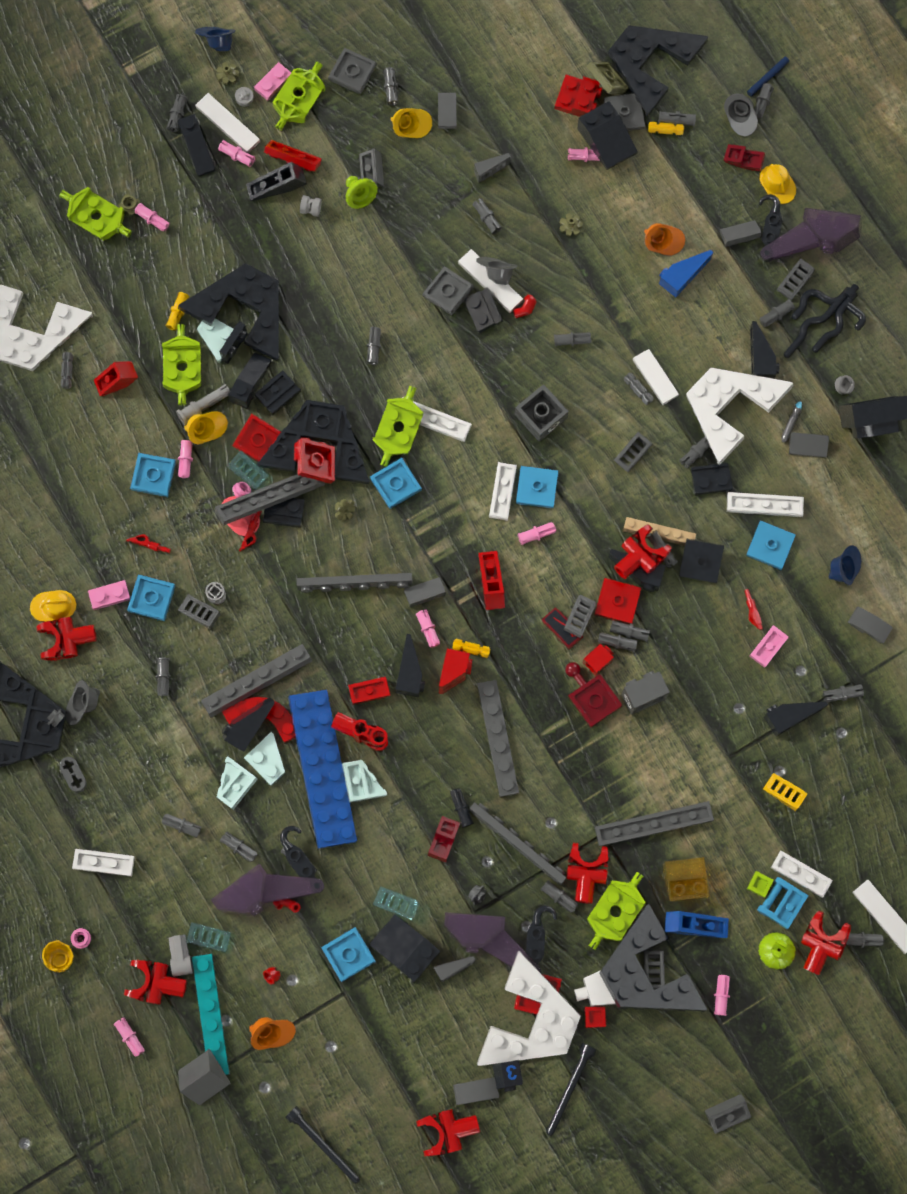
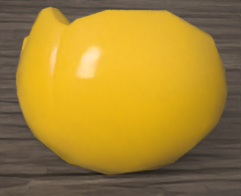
(57, 956)

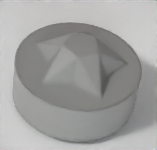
(244, 96)
(844, 384)

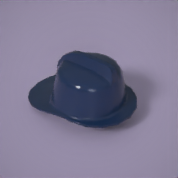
(217, 38)
(846, 566)

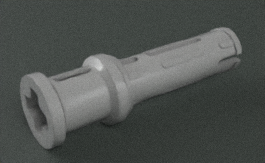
(202, 404)

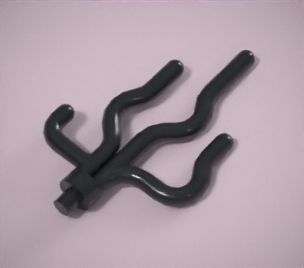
(839, 303)

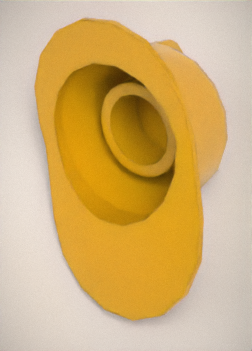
(411, 123)
(778, 182)
(206, 427)
(52, 605)

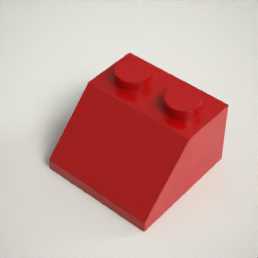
(455, 668)

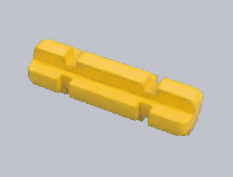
(666, 128)
(471, 648)

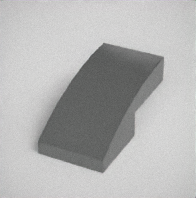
(447, 111)
(870, 624)
(475, 1091)

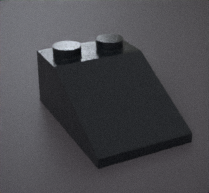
(606, 135)
(405, 948)

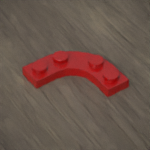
(278, 716)

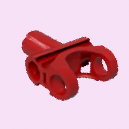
(640, 554)
(67, 639)
(352, 727)
(586, 874)
(822, 943)
(156, 983)
(450, 1131)

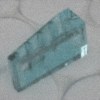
(237, 470)
(411, 908)
(190, 939)

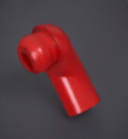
(527, 307)
(288, 903)

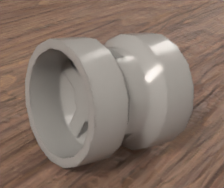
(310, 205)
(215, 593)

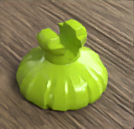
(360, 192)
(771, 956)

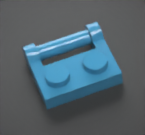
(789, 905)

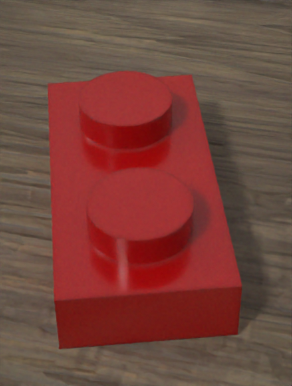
(369, 690)

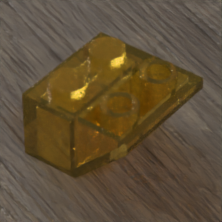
(686, 879)

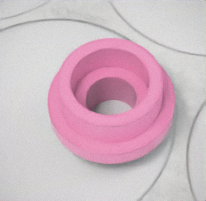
(241, 489)
(74, 938)

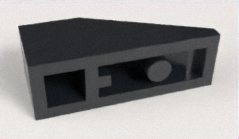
(196, 145)
(277, 182)
(762, 356)
(249, 380)
(648, 581)
(410, 674)
(789, 715)
(244, 727)

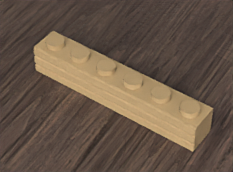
(666, 533)

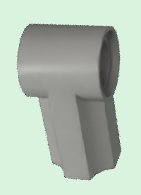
(181, 961)

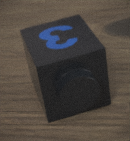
(507, 1075)

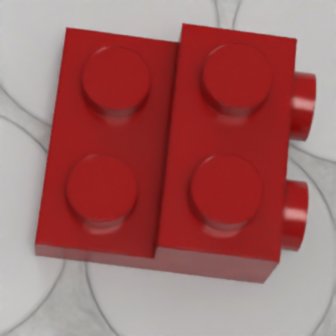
(578, 95)
(315, 460)

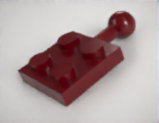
(593, 698)

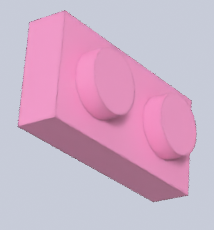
(272, 81)
(109, 595)
(769, 646)

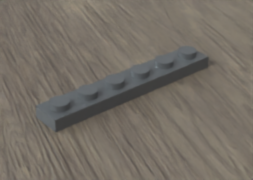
(265, 498)
(345, 583)
(256, 680)
(498, 738)
(654, 823)
(524, 848)

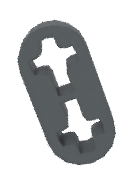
(69, 776)

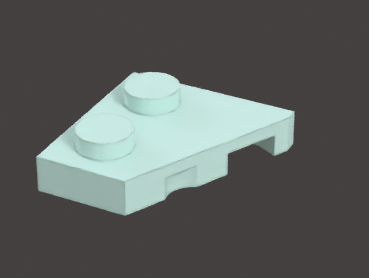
(214, 336)
(266, 759)
(360, 782)
(234, 783)

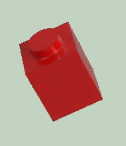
(598, 659)

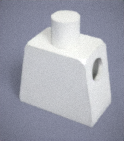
(594, 991)

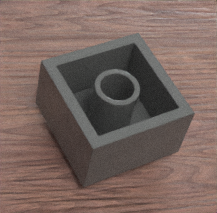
(541, 413)
(645, 692)

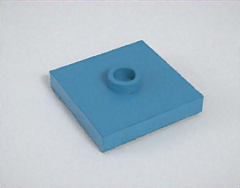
(153, 474)
(395, 483)
(537, 487)
(770, 545)
(151, 597)
(348, 954)

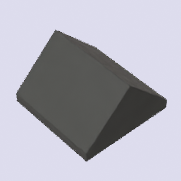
(202, 1078)

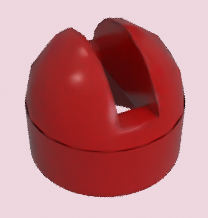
(271, 975)

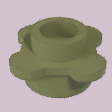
(129, 199)

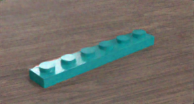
(210, 1008)

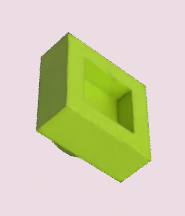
(760, 884)

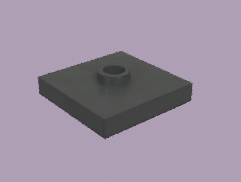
(352, 71)
(629, 111)
(448, 291)

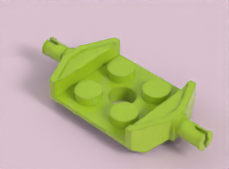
(296, 108)
(85, 204)
(177, 351)
(403, 411)
(627, 899)

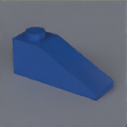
(683, 272)
(696, 924)

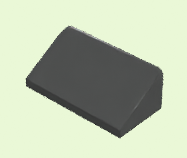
(371, 166)
(740, 233)
(808, 444)
(424, 592)
(728, 1113)

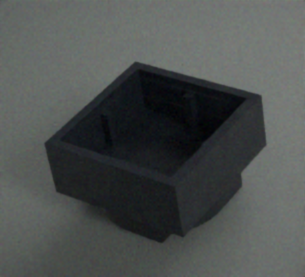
(874, 416)

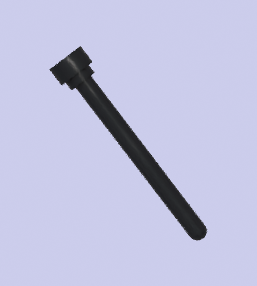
(586, 1053)
(296, 1117)

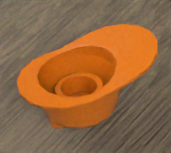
(664, 239)
(270, 1033)

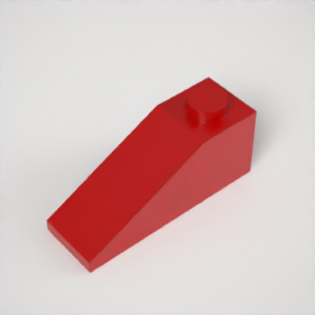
(491, 580)

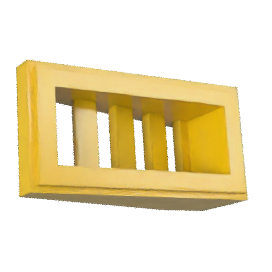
(787, 801)

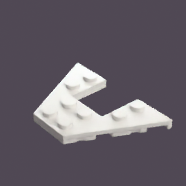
(29, 348)
(717, 390)
(552, 1026)

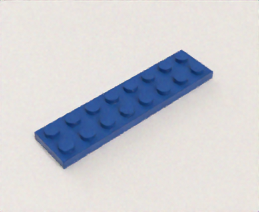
(322, 769)

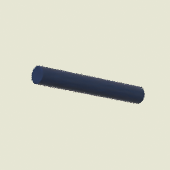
(771, 73)

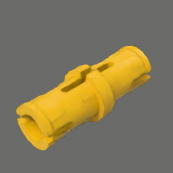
(176, 314)

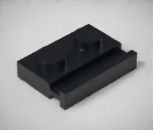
(483, 310)
(233, 342)
(277, 392)
(711, 479)
(285, 513)

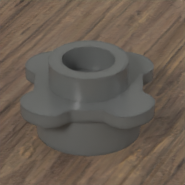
(55, 717)
(477, 894)

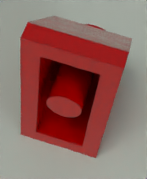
(115, 377)

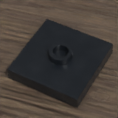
(701, 560)

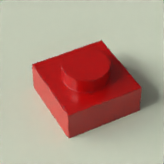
(595, 1017)

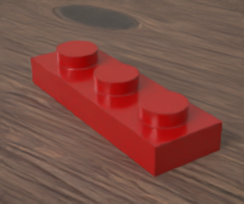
(289, 154)

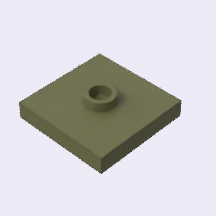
(608, 77)

